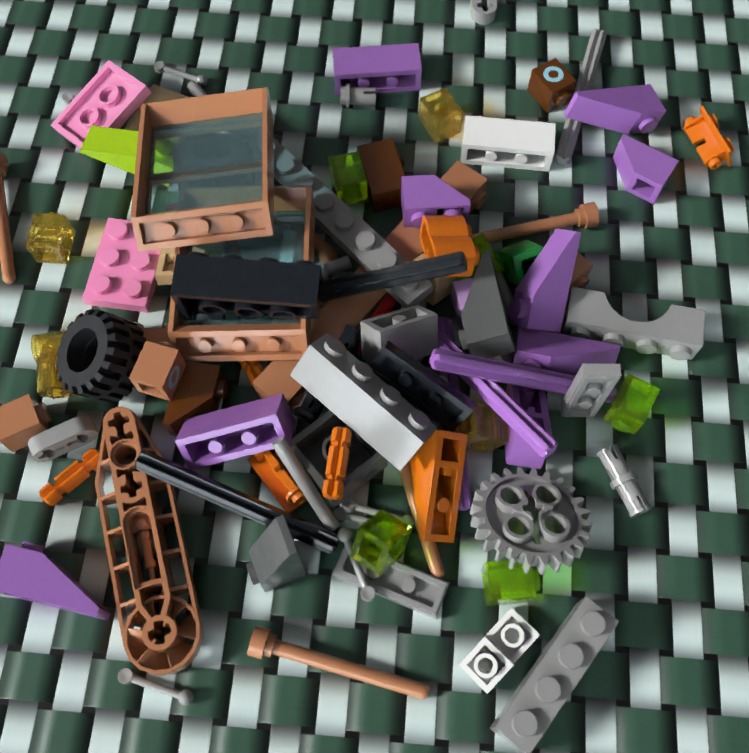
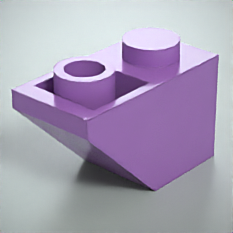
(643, 168)
(430, 196)

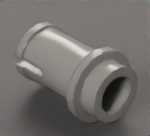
(357, 96)

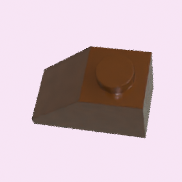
(196, 394)

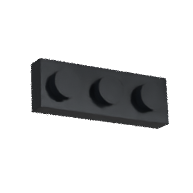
(422, 386)

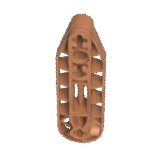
(139, 516)

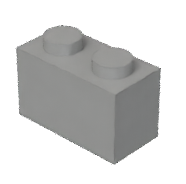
(409, 328)

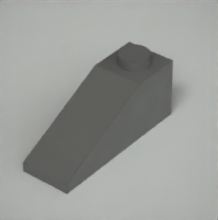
(484, 314)
(275, 557)

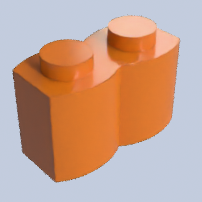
(449, 235)

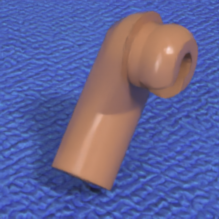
(325, 252)

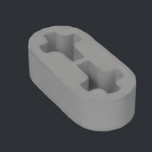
(480, 16)
(62, 438)

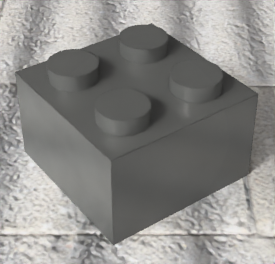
(313, 448)

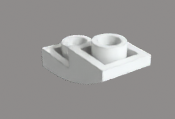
(499, 650)

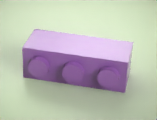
(382, 66)
(235, 431)

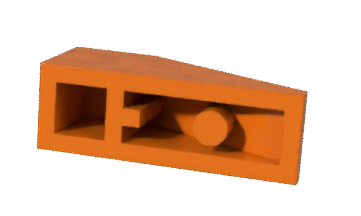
(437, 484)

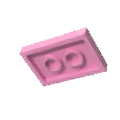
(103, 102)
(120, 273)

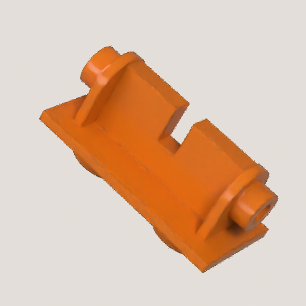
(715, 147)
(277, 479)

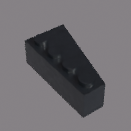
(245, 287)

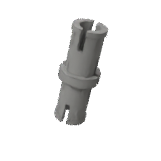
(624, 480)

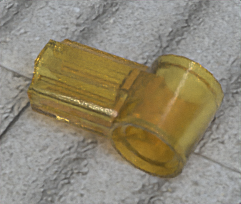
(44, 351)

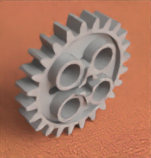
(551, 520)

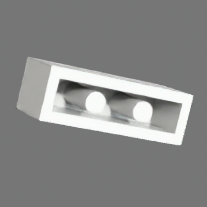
(508, 143)

